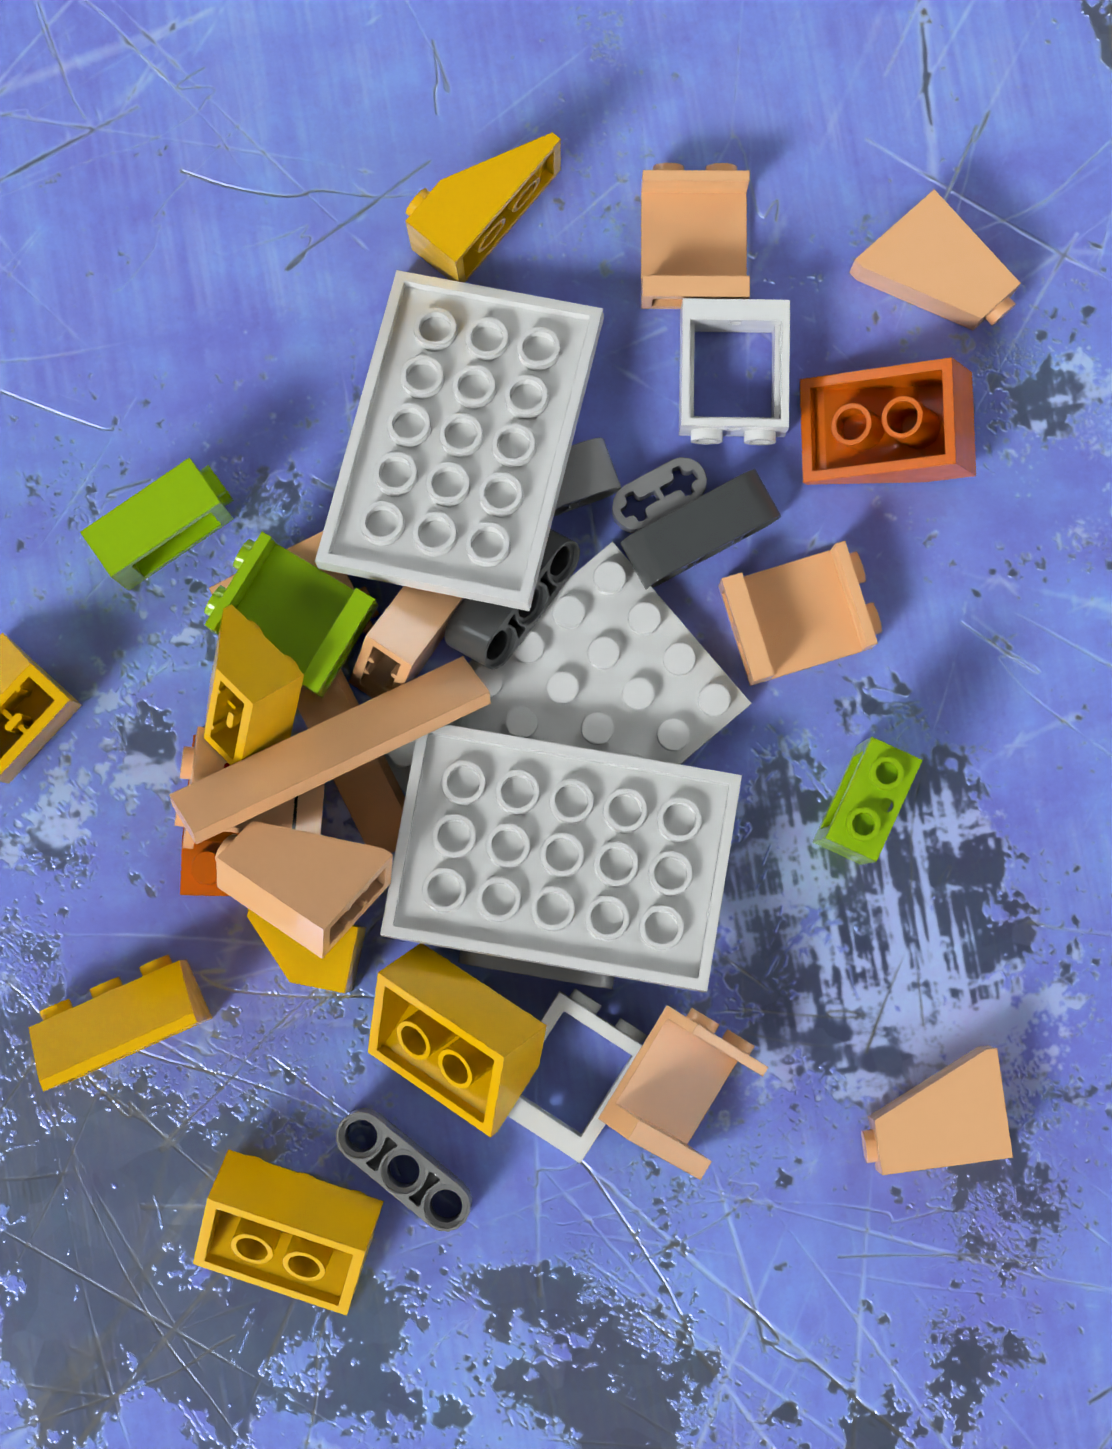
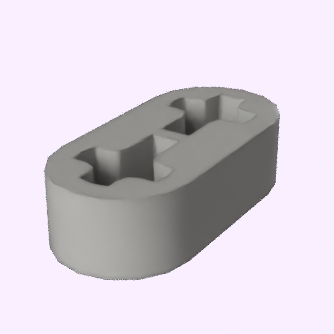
(652, 484)

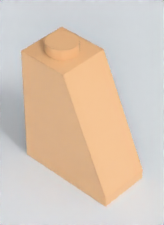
(938, 266)
(402, 640)
(302, 880)
(943, 1120)

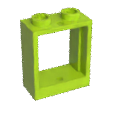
(159, 523)
(858, 815)

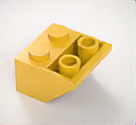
(250, 690)
(30, 708)
(301, 966)

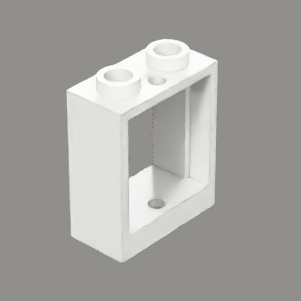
(735, 316)
(544, 1123)

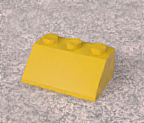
(116, 1021)
(454, 1037)
(286, 1231)

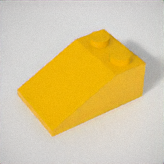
(476, 207)

